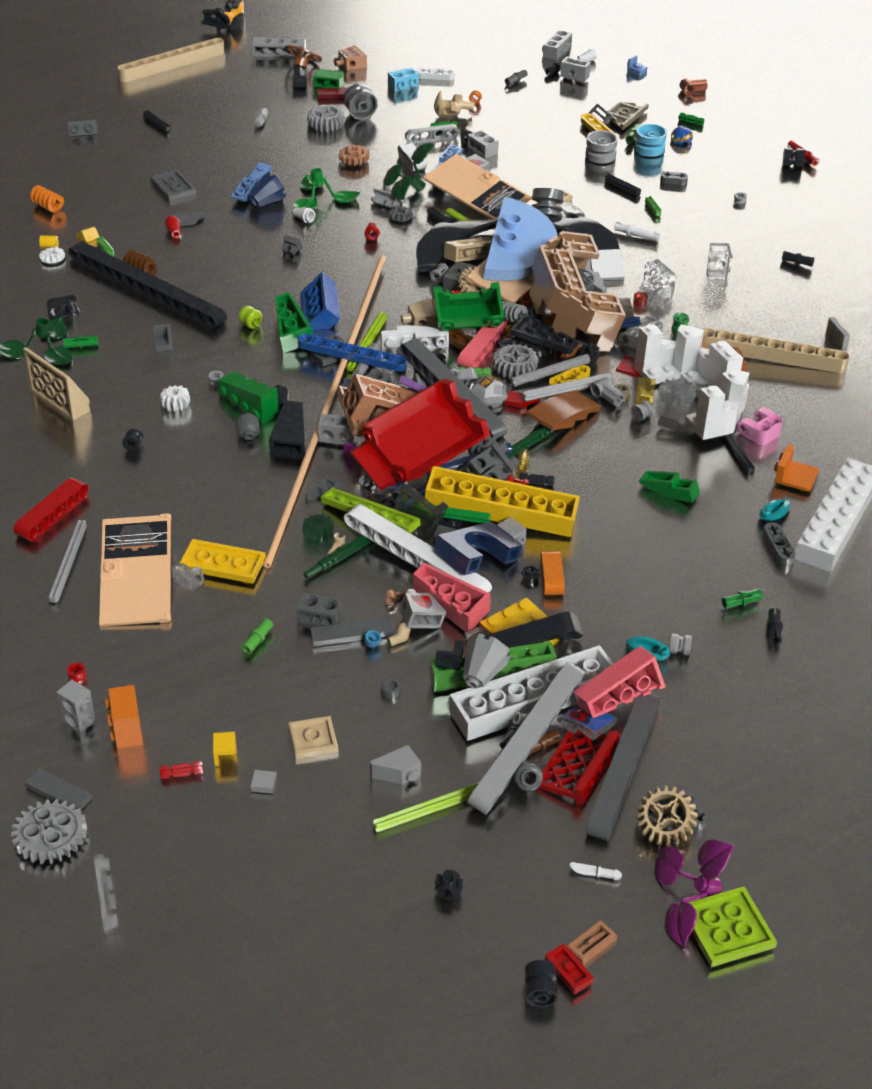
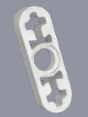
(436, 74)

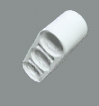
(405, 153)

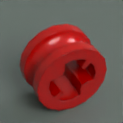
(81, 672)

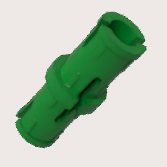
(80, 342)
(733, 600)

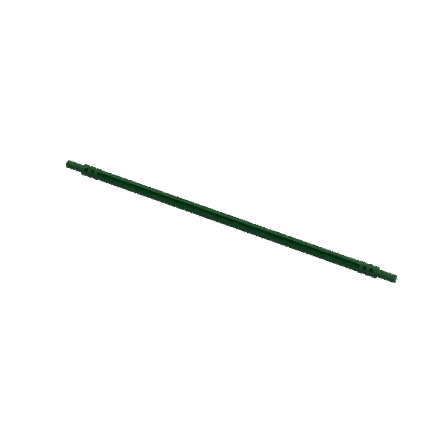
(363, 541)

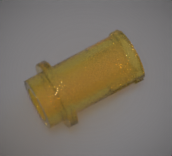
(523, 460)

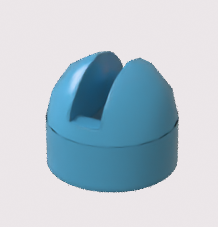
(374, 637)

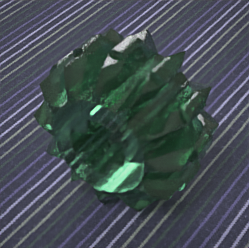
(318, 528)

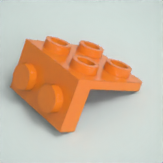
(794, 473)

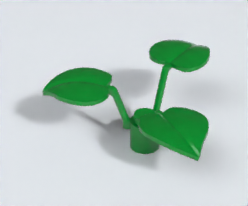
(317, 180)

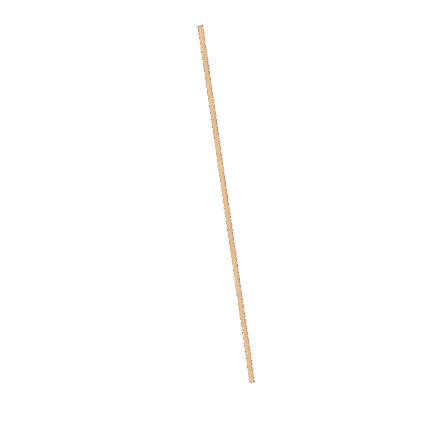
(314, 439)

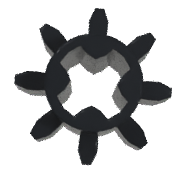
(591, 350)
(448, 884)

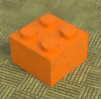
(124, 717)

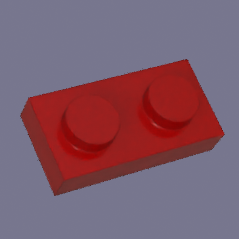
(569, 969)

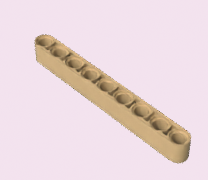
(170, 60)
(781, 351)

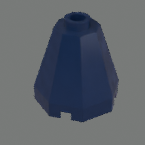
(267, 191)

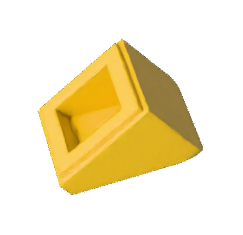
(88, 234)

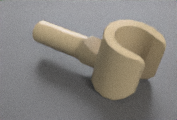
(338, 543)

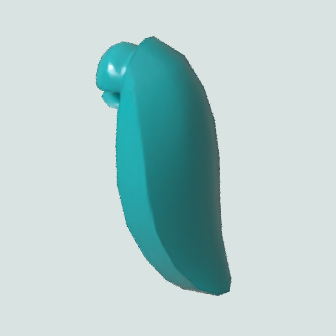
(774, 510)
(652, 645)

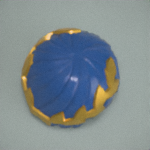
(681, 134)

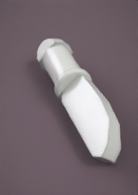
(589, 870)

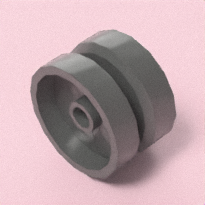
(360, 101)

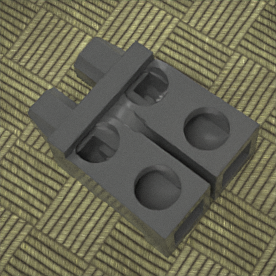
(495, 460)

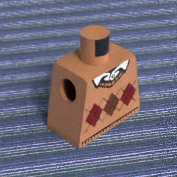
(351, 58)

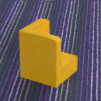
(223, 744)

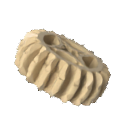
(676, 800)

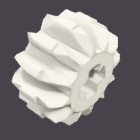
(175, 398)

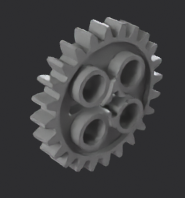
(49, 831)

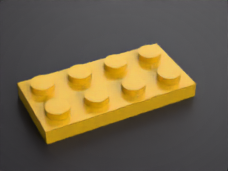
(224, 560)

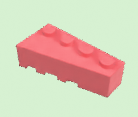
(462, 601)
(620, 683)

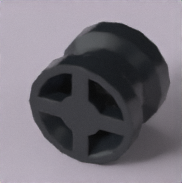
(132, 440)

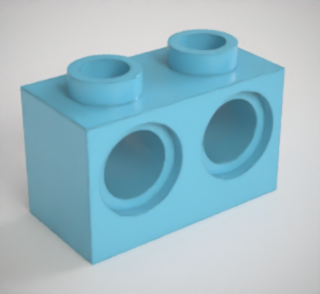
(403, 79)

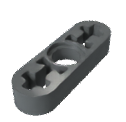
(789, 554)

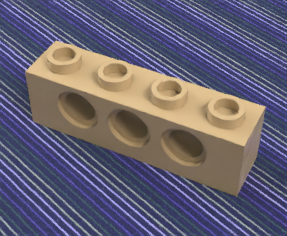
(468, 249)

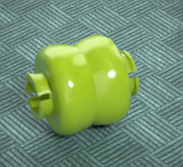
(250, 317)

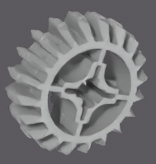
(325, 118)
(514, 360)

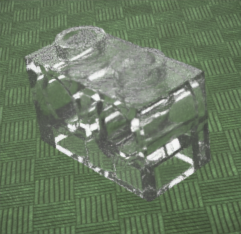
(659, 274)

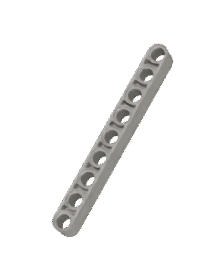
(526, 738)

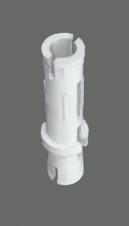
(630, 229)

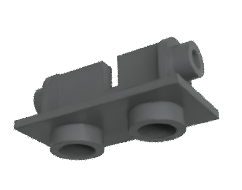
(84, 127)

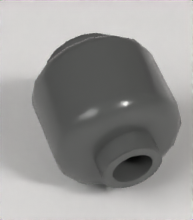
(247, 426)
(535, 776)

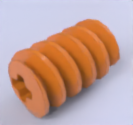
(46, 199)

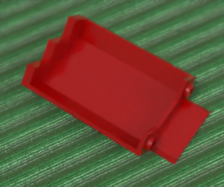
(419, 435)

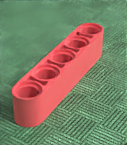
(481, 346)

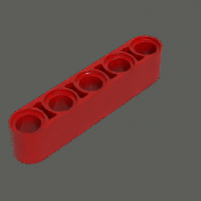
(51, 509)

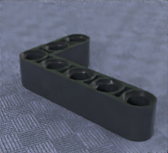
(561, 625)

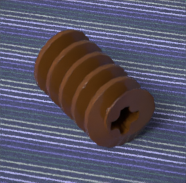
(141, 261)

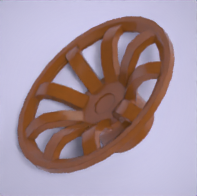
(302, 60)

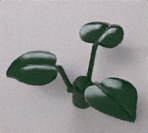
(400, 187)
(44, 329)

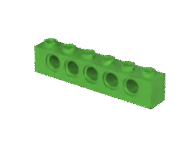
(521, 659)

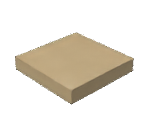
(313, 737)

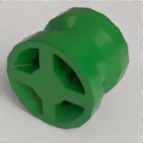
(679, 318)

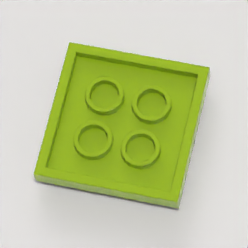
(730, 927)

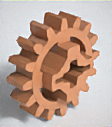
(354, 155)

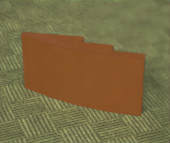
(563, 410)

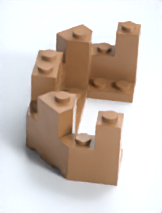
(561, 290)

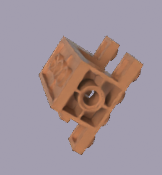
(369, 395)

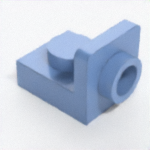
(634, 67)

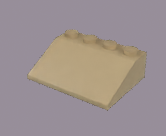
(55, 386)

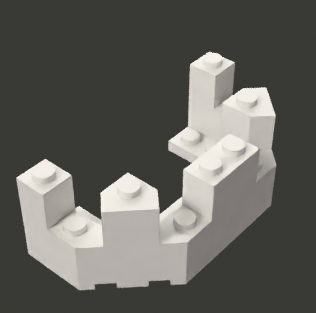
(713, 371)

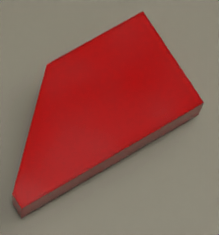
(515, 400)

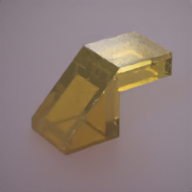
(645, 390)

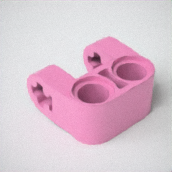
(766, 428)

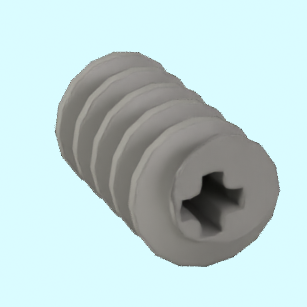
(513, 312)

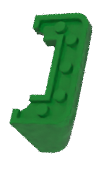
(468, 308)

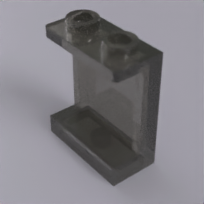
(414, 504)

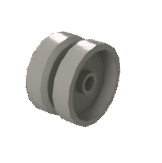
(601, 146)

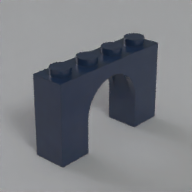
(459, 545)

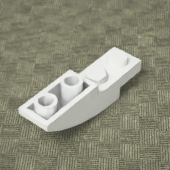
(429, 336)

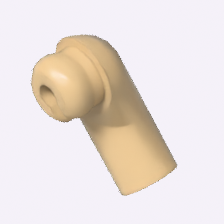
(401, 635)

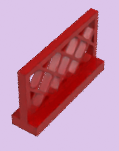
(594, 768)

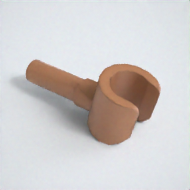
(392, 597)

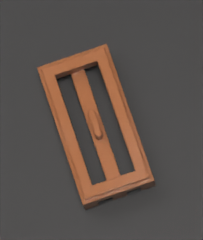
(579, 953)

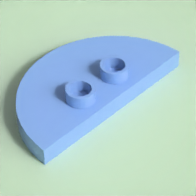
(517, 241)

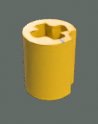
(48, 241)

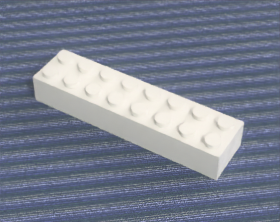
(836, 516)
(494, 705)

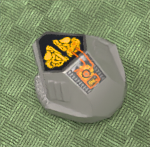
(490, 390)

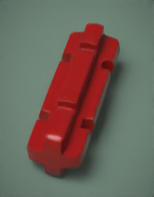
(181, 770)

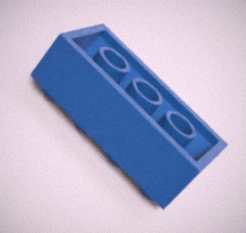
(320, 303)

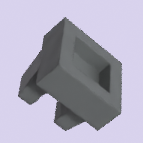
(292, 244)

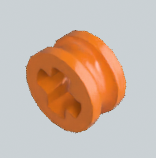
(478, 94)

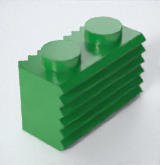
(328, 79)

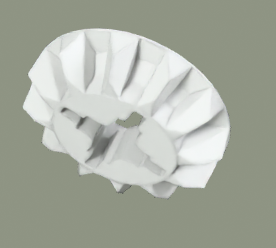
(52, 255)

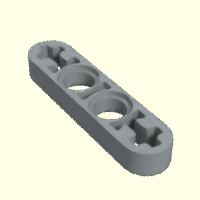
(431, 136)

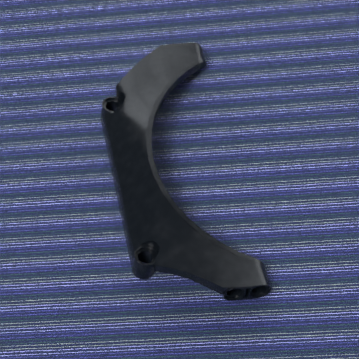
(432, 245)

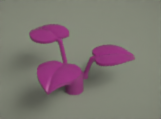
(713, 857)

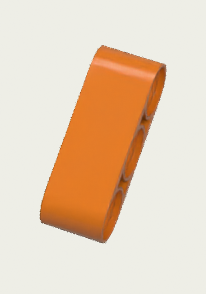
(552, 573)

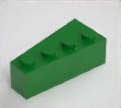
(290, 321)
(250, 396)

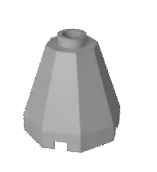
(484, 660)

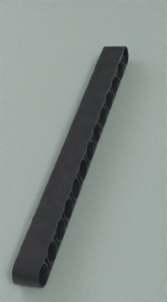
(148, 284)

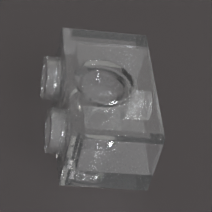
(719, 268)

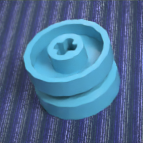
(650, 140)

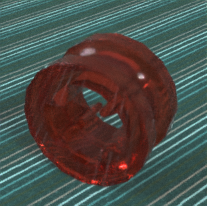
(640, 299)

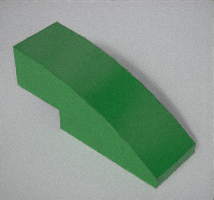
(670, 485)

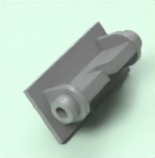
(382, 196)

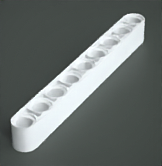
(404, 544)

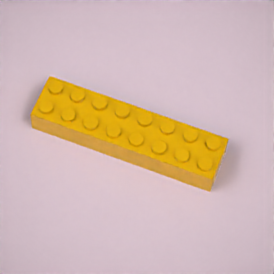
(526, 504)

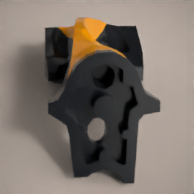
(231, 15)

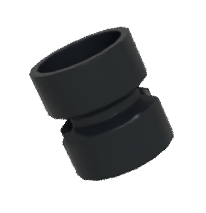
(798, 159)
(540, 983)

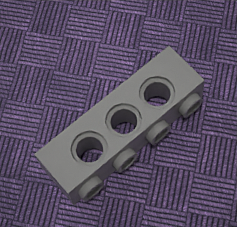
(275, 46)

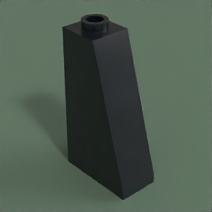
(288, 432)

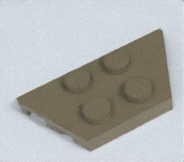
(625, 113)

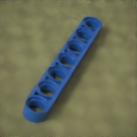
(358, 356)

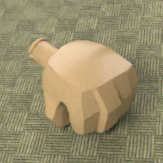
(451, 108)

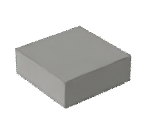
(263, 781)

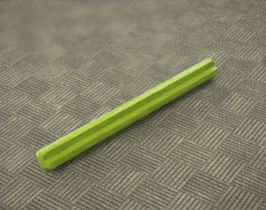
(369, 337)
(424, 808)

